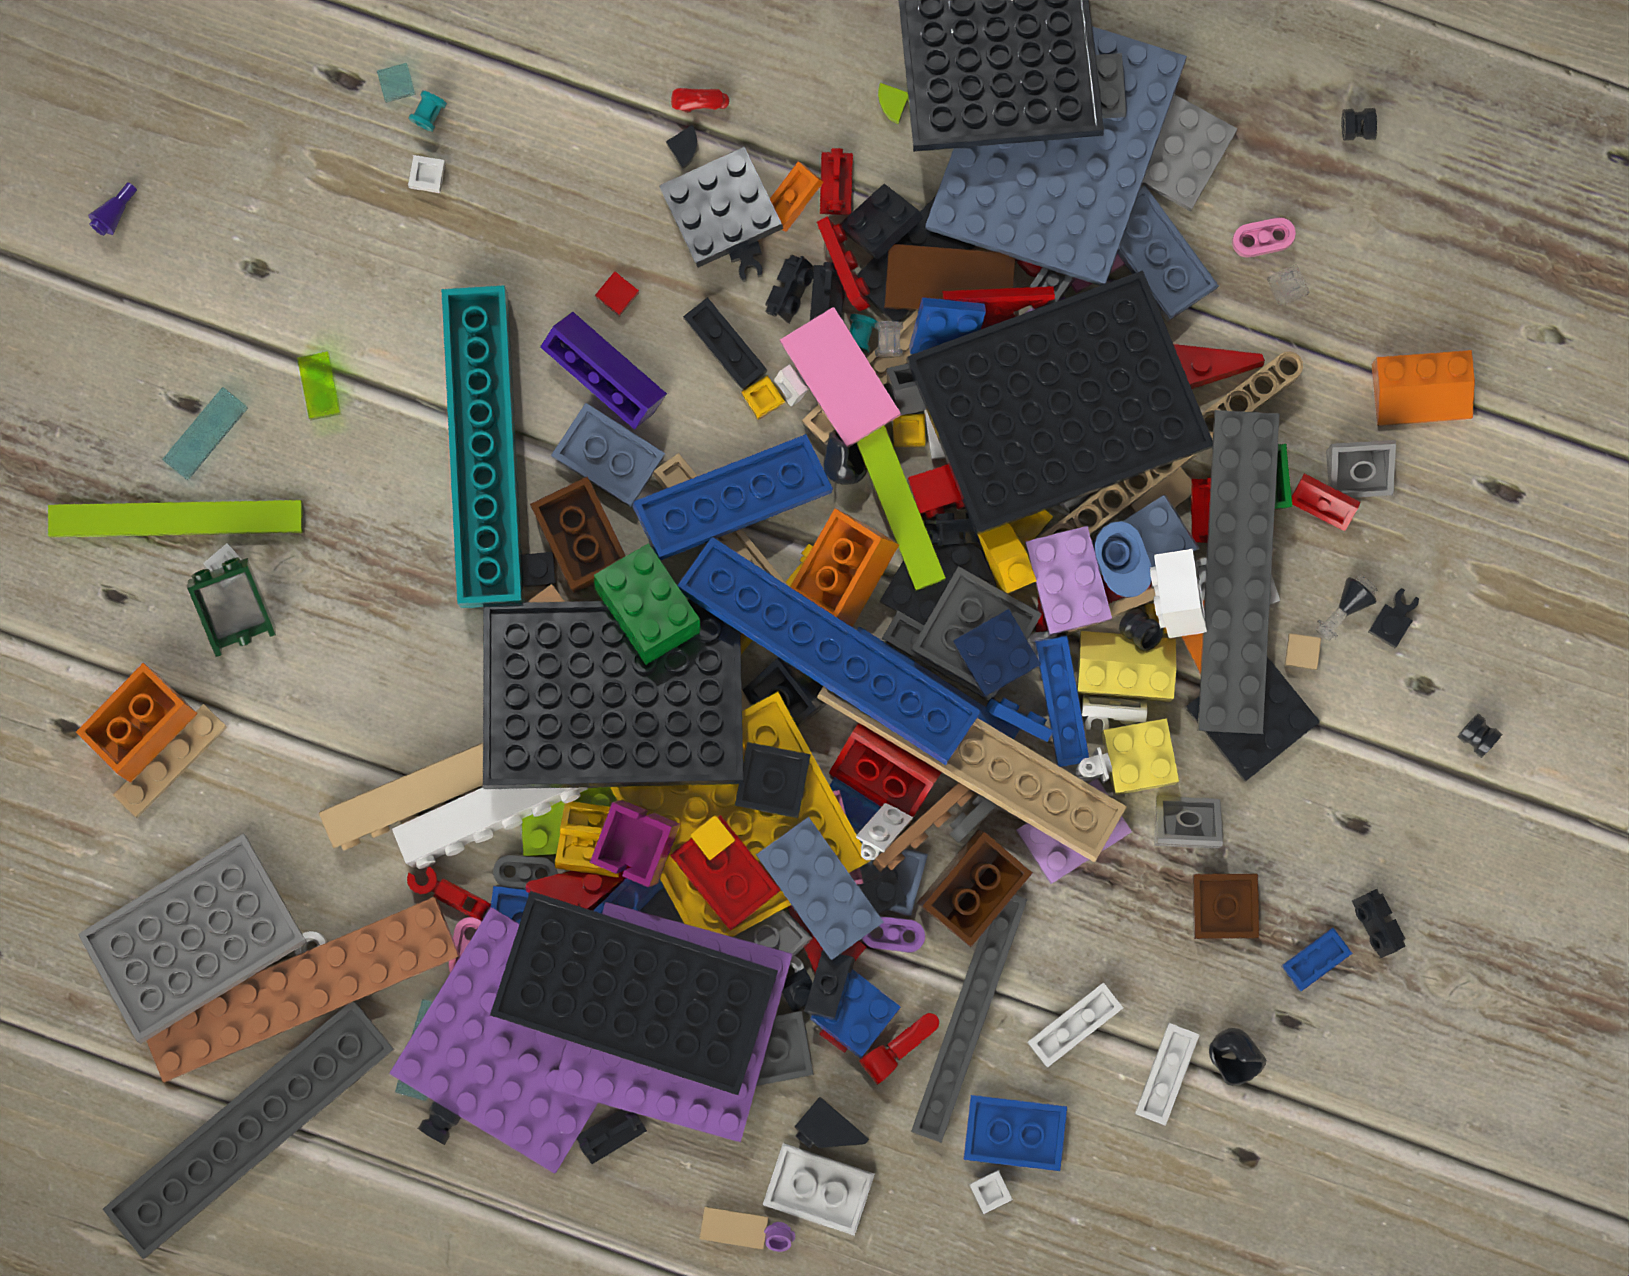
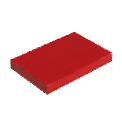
(730, 881)

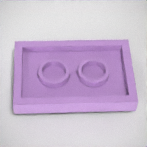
(1068, 580)
(1056, 858)

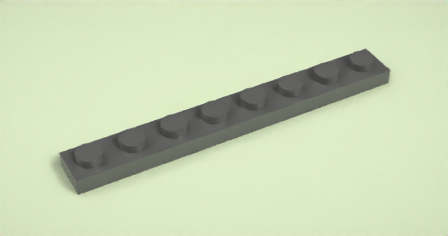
(967, 1022)

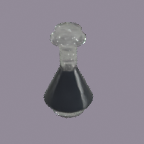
(1356, 595)

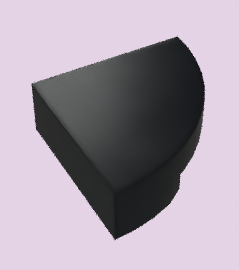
(683, 146)

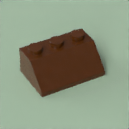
(974, 887)

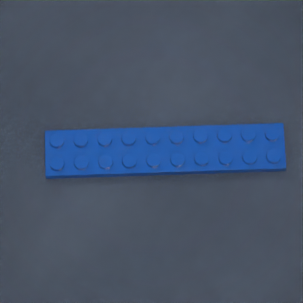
(828, 650)

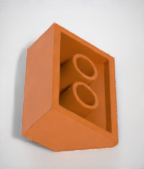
(1423, 387)
(844, 566)

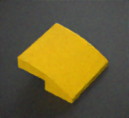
(578, 837)

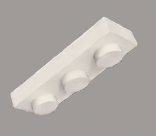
(1075, 1025)
(1167, 1074)

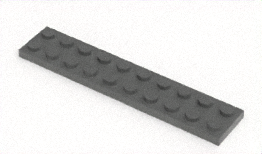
(1238, 571)
(248, 1129)

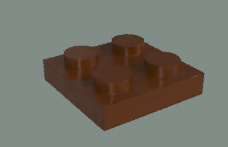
(1225, 906)

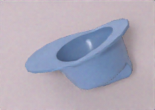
(1123, 559)

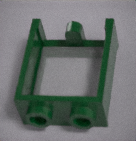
(230, 604)

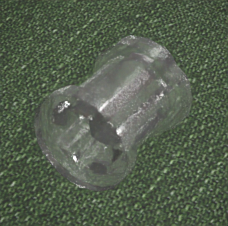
(889, 339)

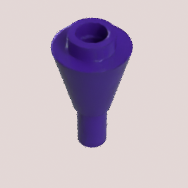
(108, 215)

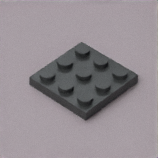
(960, 609)

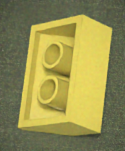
(1118, 668)

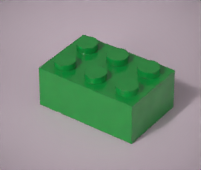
(647, 603)

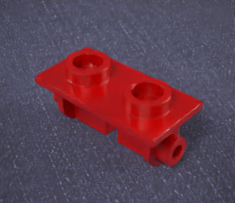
(837, 182)
(1200, 509)

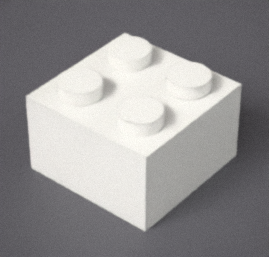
(1178, 593)

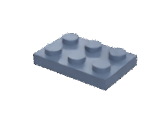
(608, 455)
(1160, 529)

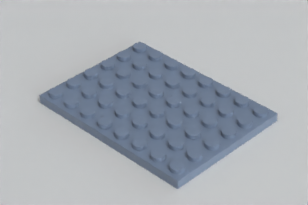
(1064, 198)

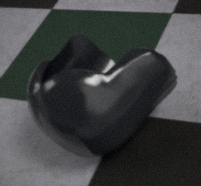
(836, 461)
(1248, 1059)

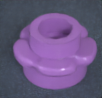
(779, 1236)

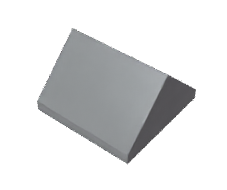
(1362, 468)
(1188, 822)

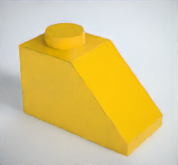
(1007, 559)

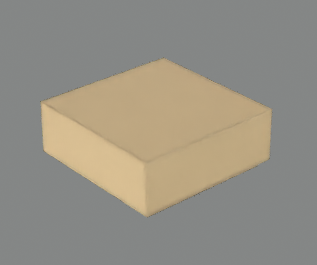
(1302, 651)

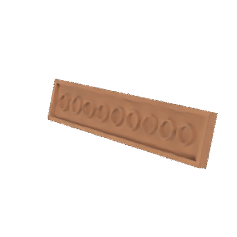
(307, 988)

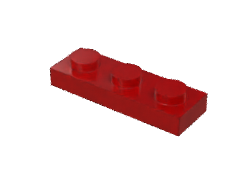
(844, 263)

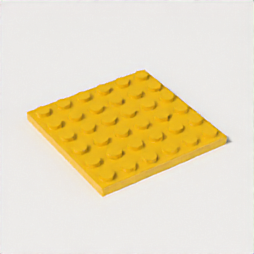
(693, 805)

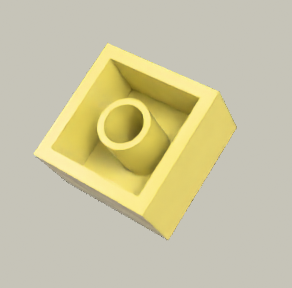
(1140, 756)

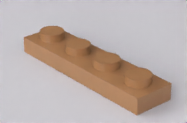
(915, 834)

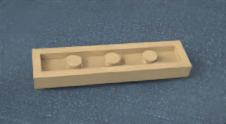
(170, 762)

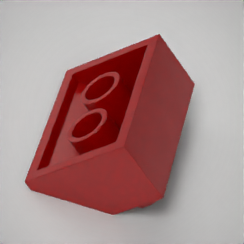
(884, 771)

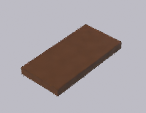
(928, 271)

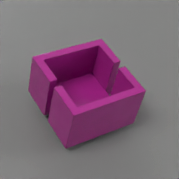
(636, 841)

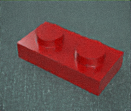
(1324, 502)

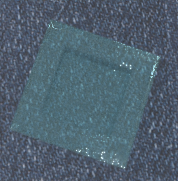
(396, 82)

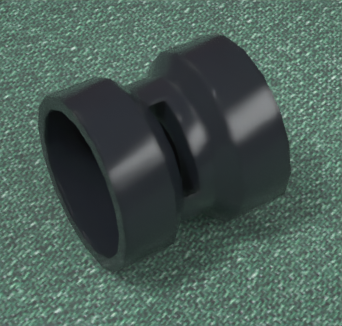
(1359, 124)
(1144, 631)
(1479, 735)
(439, 1123)

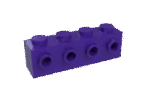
(603, 370)

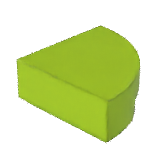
(892, 101)

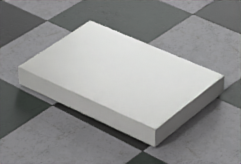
(818, 1189)

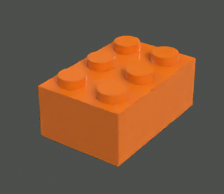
(136, 722)

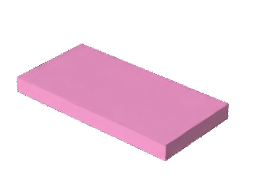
(840, 377)

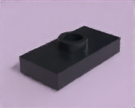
(829, 986)

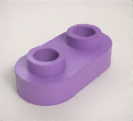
(893, 935)

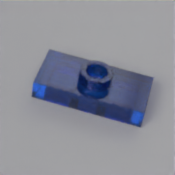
(857, 806)

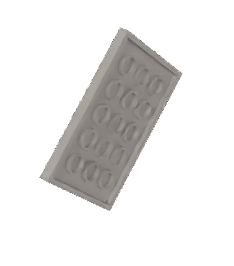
(192, 938)

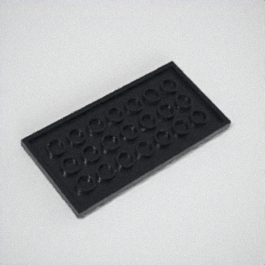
(634, 992)

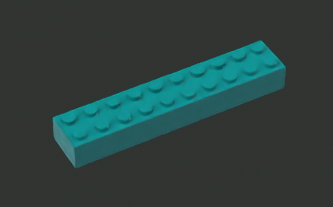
(482, 446)

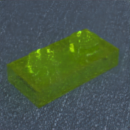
(319, 385)

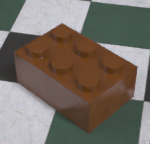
(578, 533)

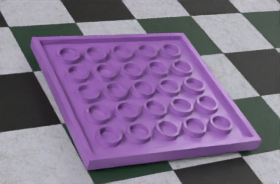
(490, 1067)
(659, 1094)

